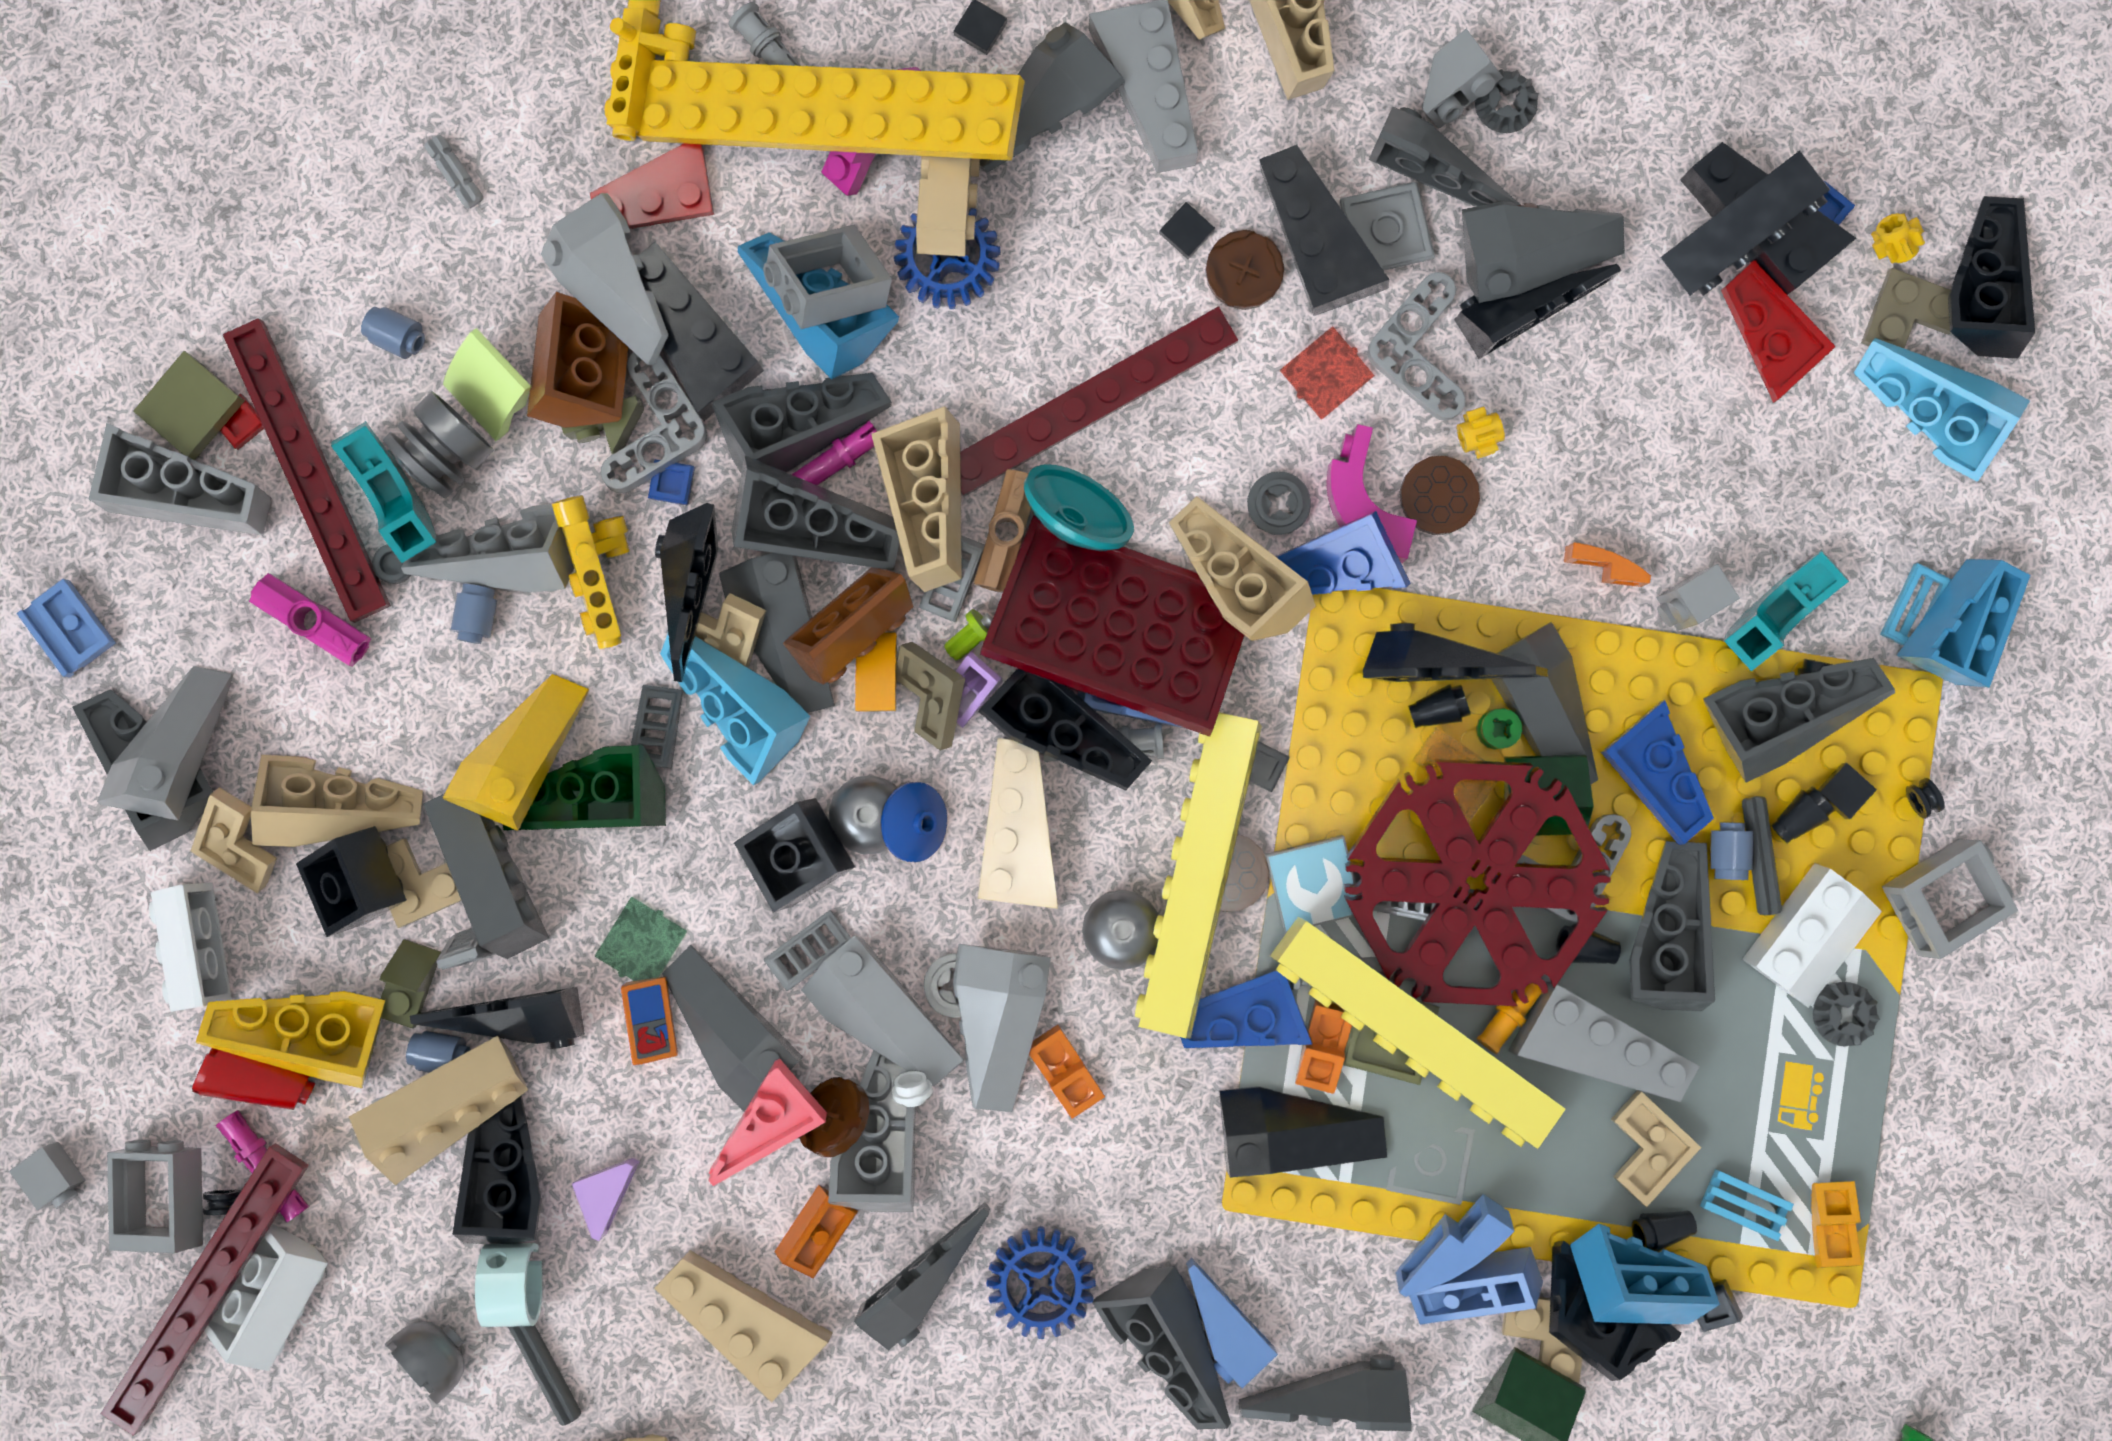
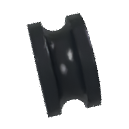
(1925, 798)
(219, 1201)

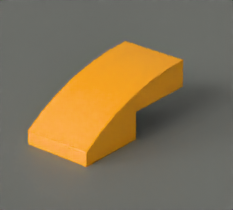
(877, 676)
(1834, 1224)

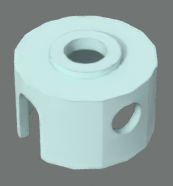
(508, 1285)

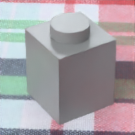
(48, 1177)

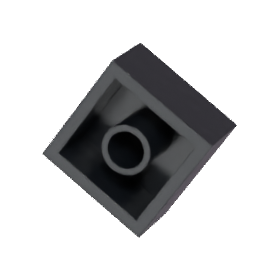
(794, 854)
(351, 881)

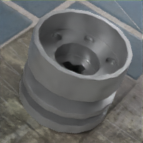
(437, 445)

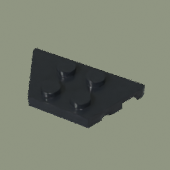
(1606, 1346)

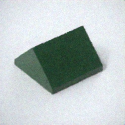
(1572, 772)
(1531, 1400)

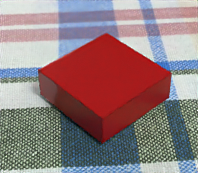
(242, 425)

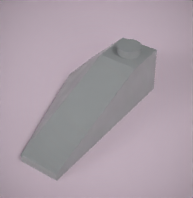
(871, 1005)
(999, 1012)
(880, 1166)

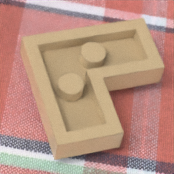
(734, 630)
(223, 843)
(424, 892)
(1661, 1152)
(1535, 1325)

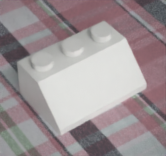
(1812, 934)
(189, 946)
(266, 1300)

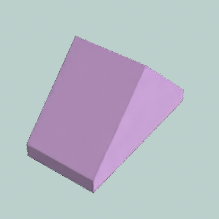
(978, 686)
(602, 1194)

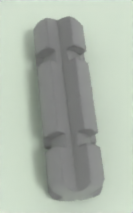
(453, 171)

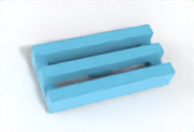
(1917, 570)
(1778, 1218)

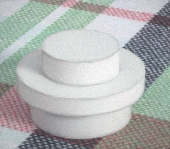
(911, 1088)

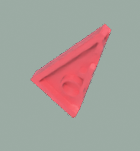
(773, 1118)

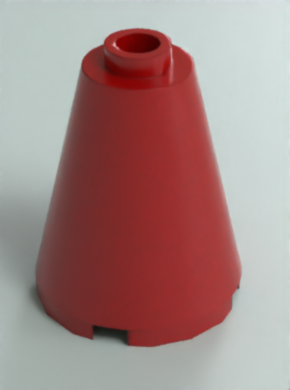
(250, 1081)

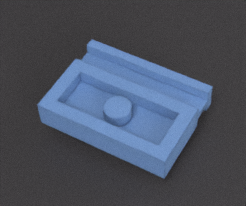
(66, 628)

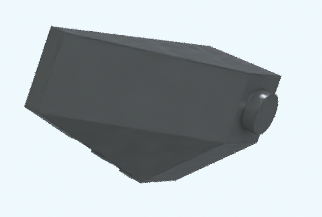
(1059, 79)
(1527, 247)
(1548, 705)
(110, 728)
(727, 1028)
(904, 1301)
(1164, 1325)
(1362, 1392)

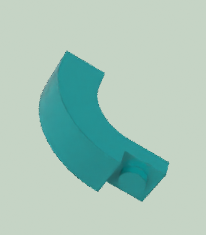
(398, 508)
(1779, 610)

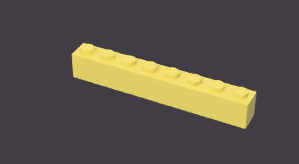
(1199, 876)
(1416, 1032)

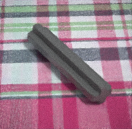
(1764, 865)
(546, 1373)

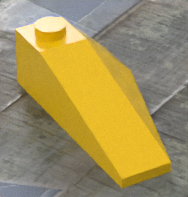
(512, 761)
(309, 1035)

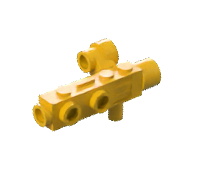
(636, 49)
(588, 576)

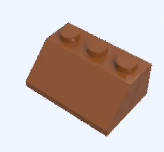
(576, 367)
(850, 624)

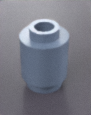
(393, 332)
(474, 613)
(1731, 851)
(433, 1050)

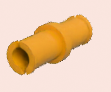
(1508, 1019)

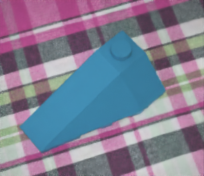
(831, 345)

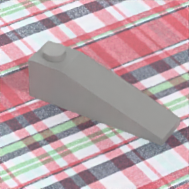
(596, 266)
(514, 556)
(165, 755)

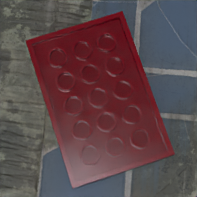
(1116, 629)

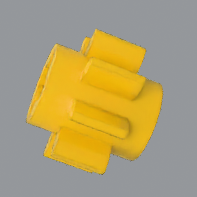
(1897, 238)
(1480, 432)

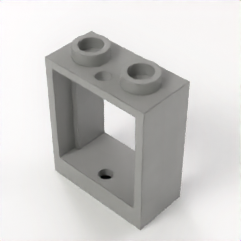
(820, 250)
(1918, 918)
(128, 1198)

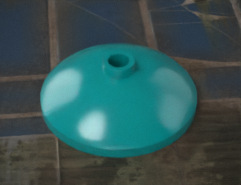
(1077, 508)

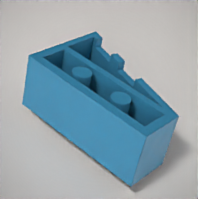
(1969, 623)
(1640, 1284)

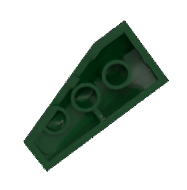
(600, 791)

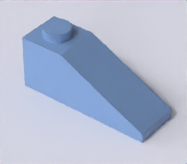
(1496, 1285)
(1234, 1340)

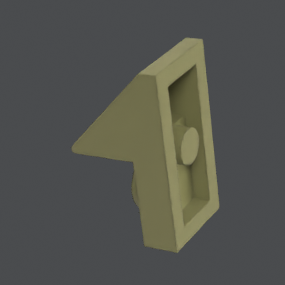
(616, 432)
(407, 981)

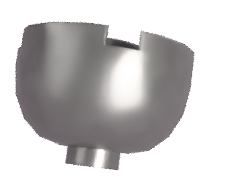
(858, 812)
(1120, 929)
(429, 1356)

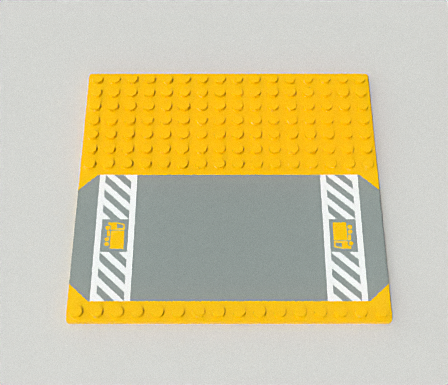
(1769, 1089)

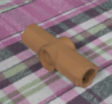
(1000, 555)

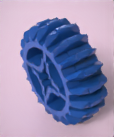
(938, 271)
(1056, 1295)

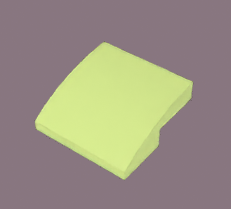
(486, 384)

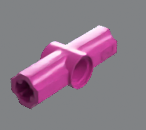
(291, 607)

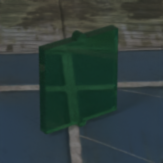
(640, 942)

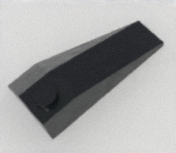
(687, 564)
(1063, 727)
(1290, 1133)
(499, 1182)

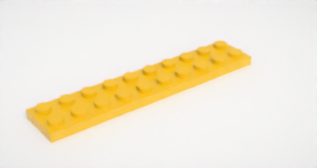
(833, 109)

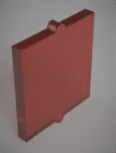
(1327, 373)

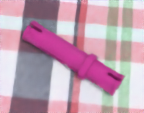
(838, 456)
(250, 1151)

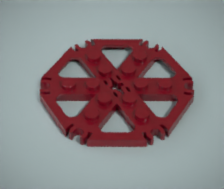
(1458, 849)

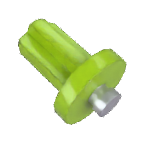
(969, 636)

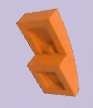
(1615, 567)
(1323, 1060)
(1065, 1072)

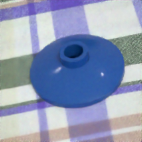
(903, 819)

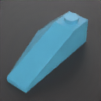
(1953, 407)
(748, 709)

